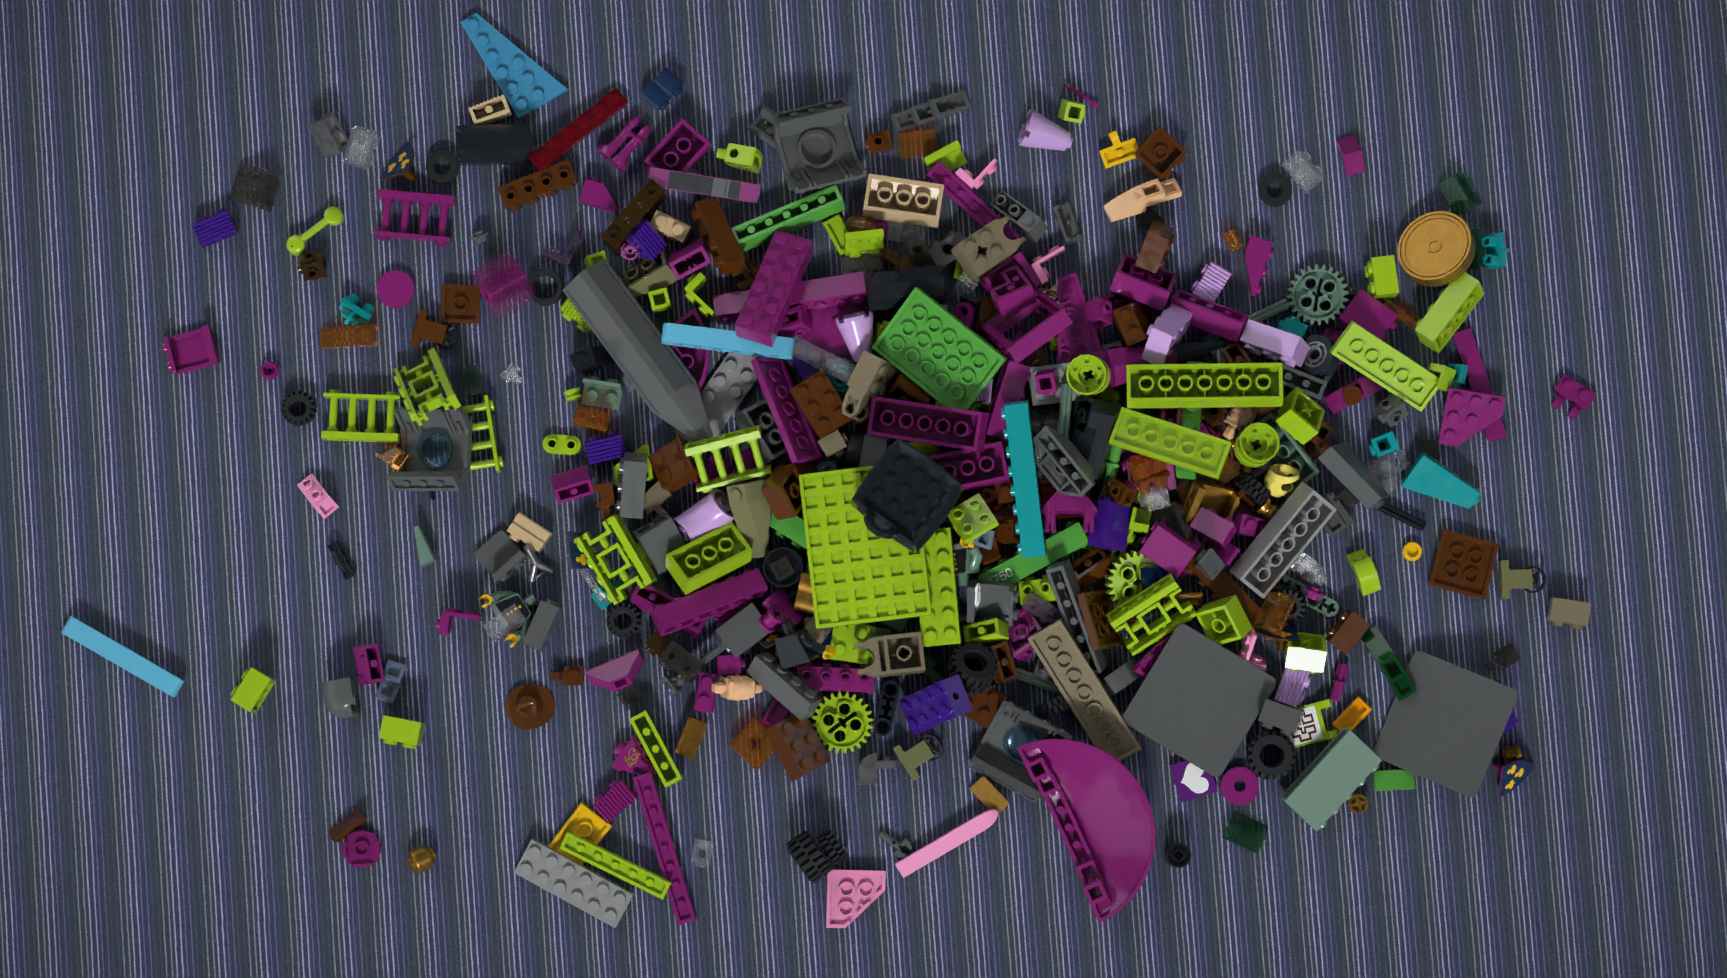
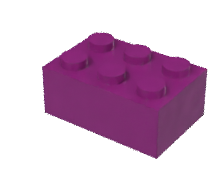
(679, 149)
(1142, 284)

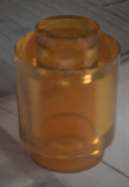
(860, 223)

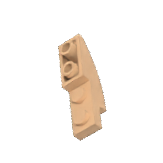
(1140, 197)

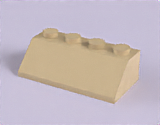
(903, 200)

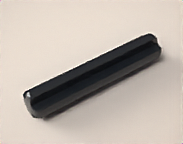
(1403, 516)

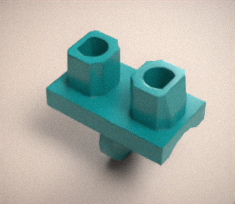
(1495, 250)
(353, 313)

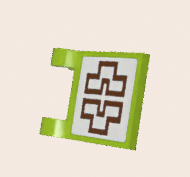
(1312, 725)

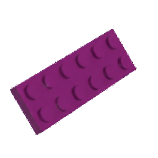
(787, 415)

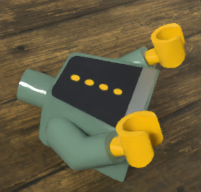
(966, 561)
(504, 599)

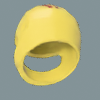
(1278, 481)

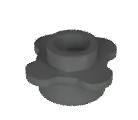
(480, 236)

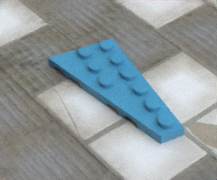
(517, 75)

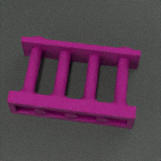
(425, 201)

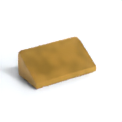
(1194, 598)
(989, 795)

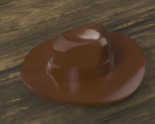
(530, 706)

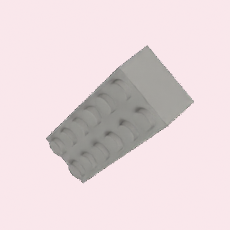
(1283, 540)

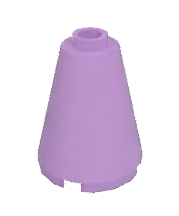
(1043, 133)
(857, 333)

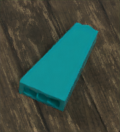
(1438, 481)

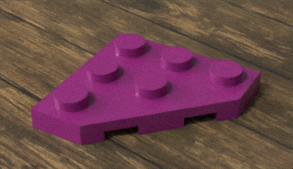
(1467, 414)

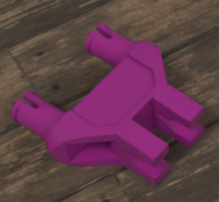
(1069, 505)

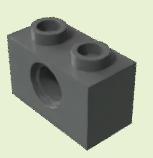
(936, 249)

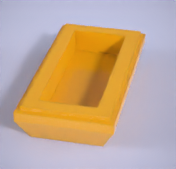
(1352, 715)

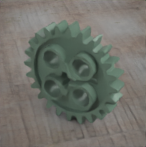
(1301, 292)

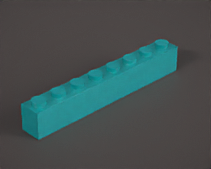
(1025, 479)

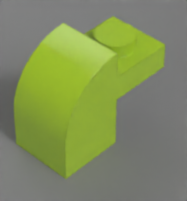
(1364, 571)

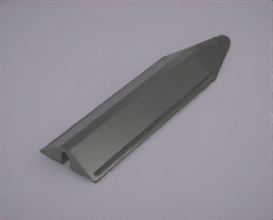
(638, 349)

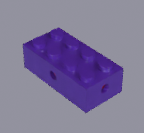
(935, 705)

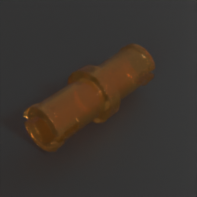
(1404, 316)

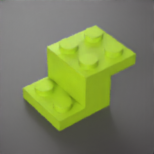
(846, 636)

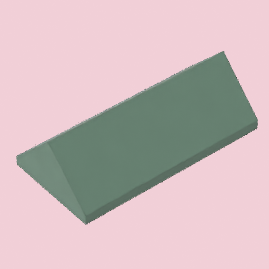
(1291, 452)

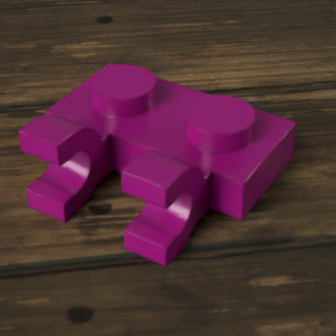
(1573, 392)

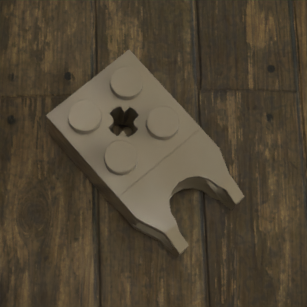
(990, 243)
(867, 380)
(886, 655)

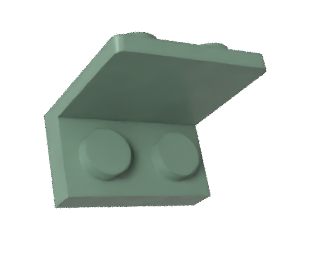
(602, 393)

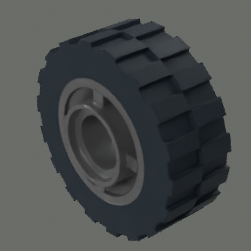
(1325, 362)

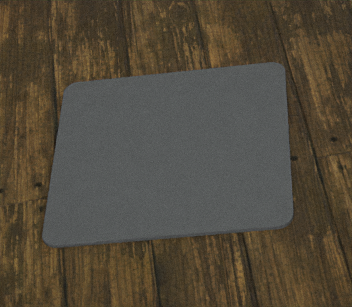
(1199, 700)
(1447, 725)

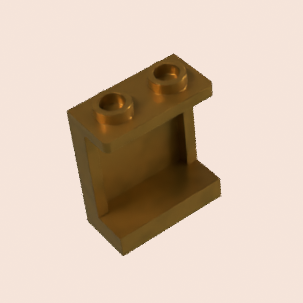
(1205, 495)

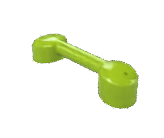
(332, 216)

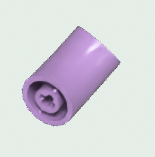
(704, 516)

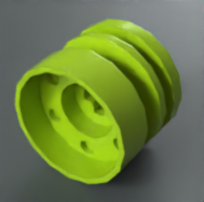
(1077, 376)
(1266, 442)

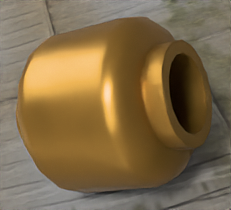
(421, 859)

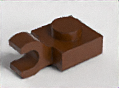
(572, 676)

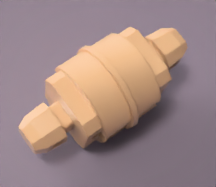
(1237, 420)
(737, 687)

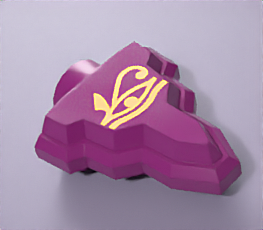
(632, 758)

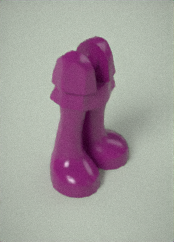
(620, 158)

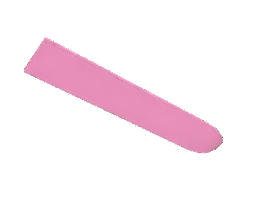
(946, 842)

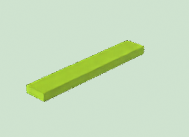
(615, 865)

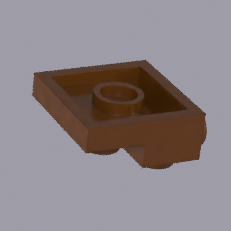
(1160, 154)

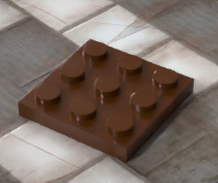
(1463, 564)
(1094, 610)

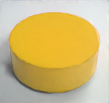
(1412, 551)

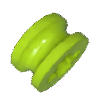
(572, 394)

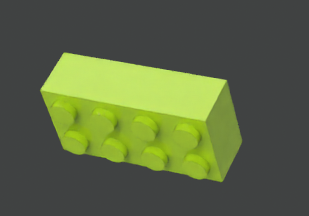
(1449, 312)
(708, 558)

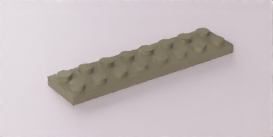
(1083, 690)

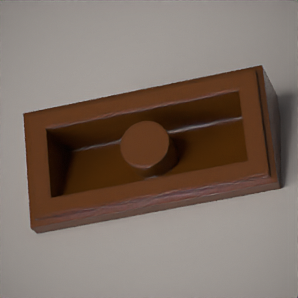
(347, 826)

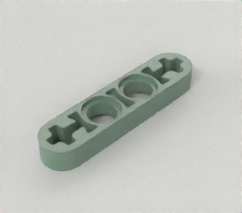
(1323, 611)

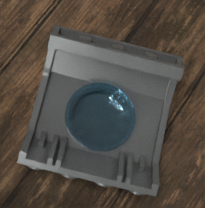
(436, 451)
(998, 752)

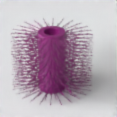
(503, 284)

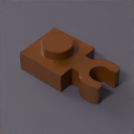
(1002, 493)

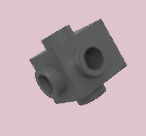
(1391, 410)

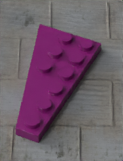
(1078, 337)

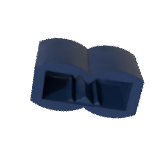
(662, 90)

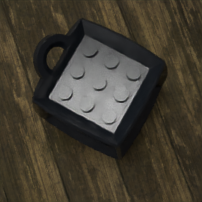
(906, 496)

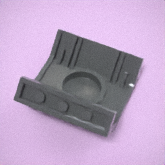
(816, 146)

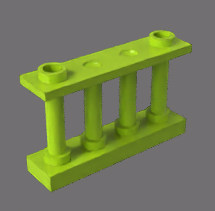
(489, 406)
(351, 433)
(732, 440)

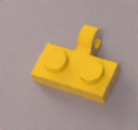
(1119, 151)

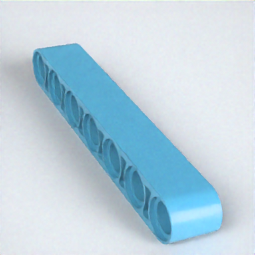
(723, 341)
(122, 656)

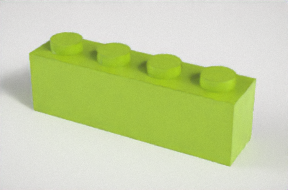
(655, 749)

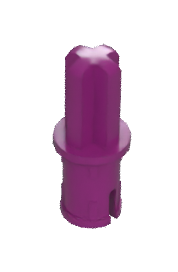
(1339, 682)

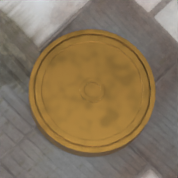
(1436, 248)

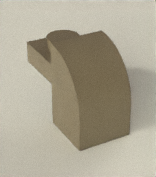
(655, 498)

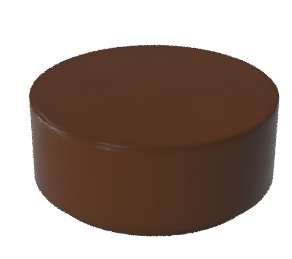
(1352, 395)

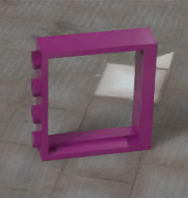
(1034, 338)

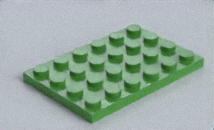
(938, 351)

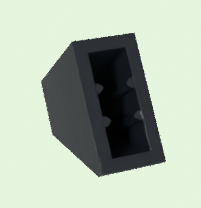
(590, 360)

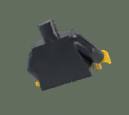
(799, 647)

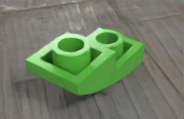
(1393, 780)

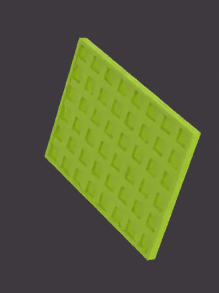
(850, 568)

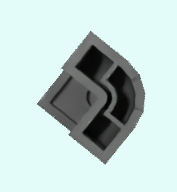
(341, 699)

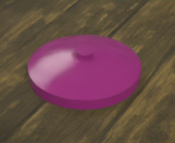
(825, 330)

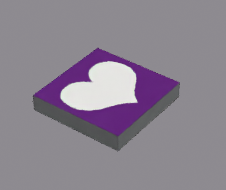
(1191, 781)

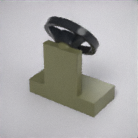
(1517, 579)
(919, 754)

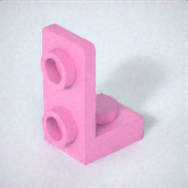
(966, 176)
(1042, 273)
(317, 496)
(1245, 653)

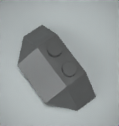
(1062, 463)

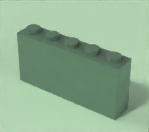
(1331, 779)

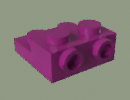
(1018, 633)

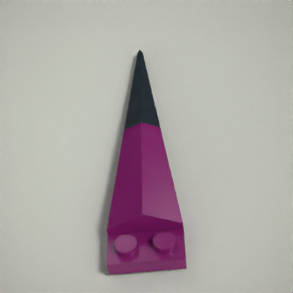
(1120, 357)

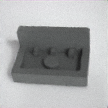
(763, 126)

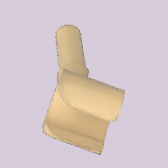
(1052, 291)

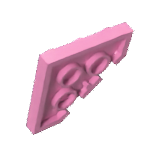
(850, 894)

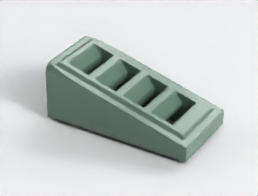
(424, 550)

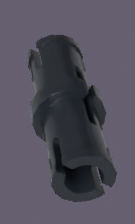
(341, 560)

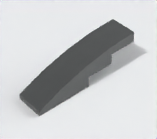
(930, 111)

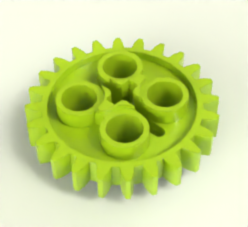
(1119, 584)
(853, 737)

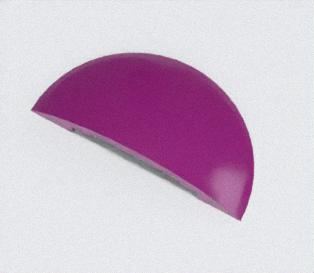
(1099, 817)

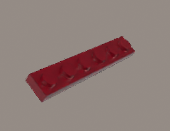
(578, 130)

